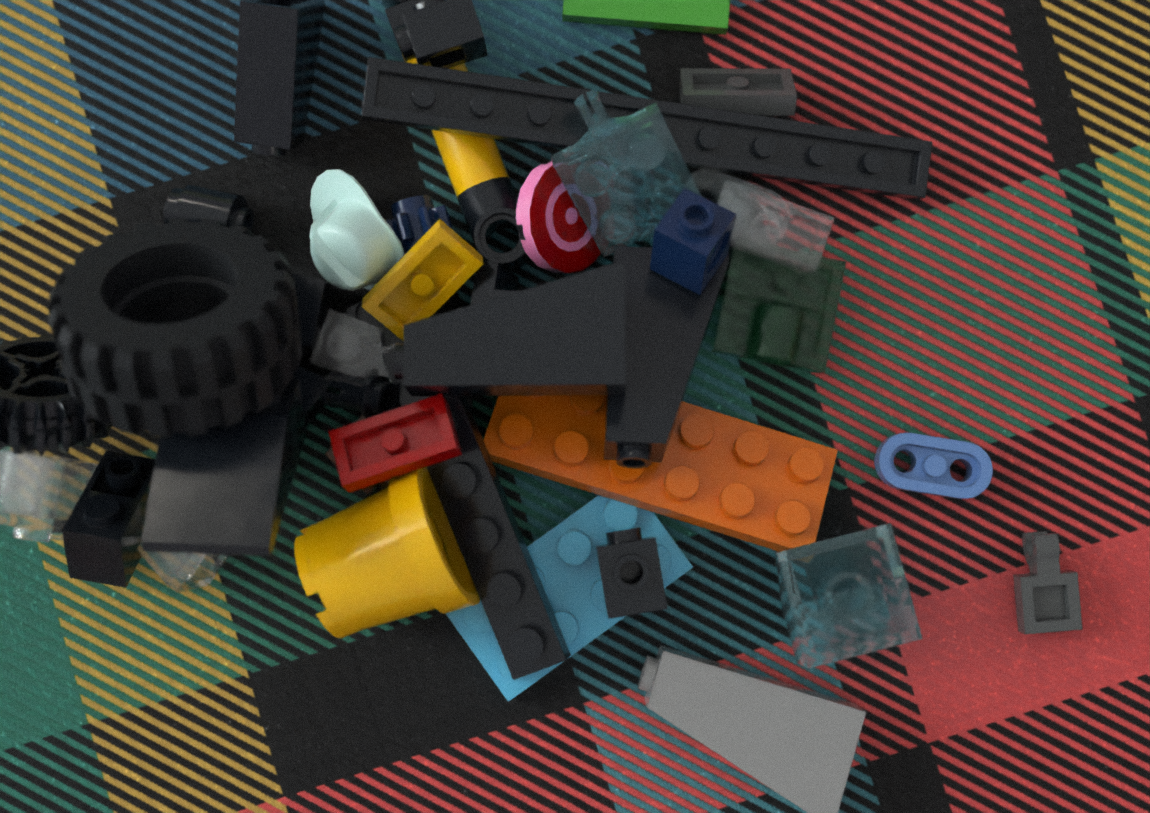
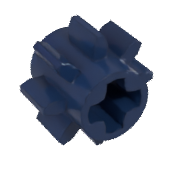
(414, 218)

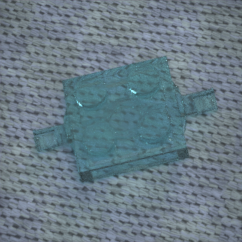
(622, 173)

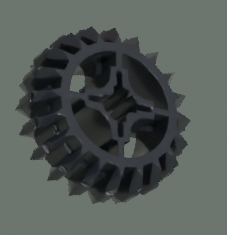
(37, 402)

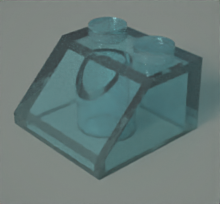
(846, 597)

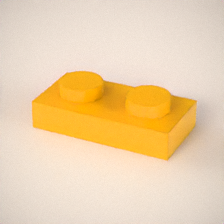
(422, 279)

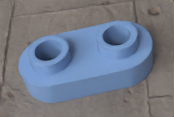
(931, 465)

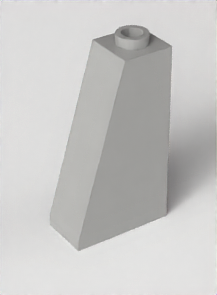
(766, 727)

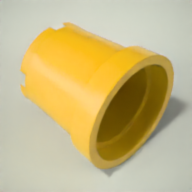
(385, 559)

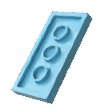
(572, 582)

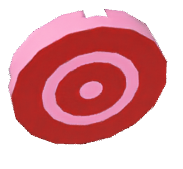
(552, 225)

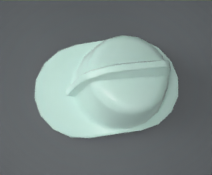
(348, 234)

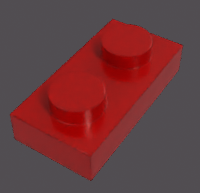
(395, 443)

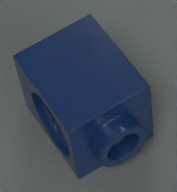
(692, 241)

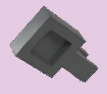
(1046, 596)

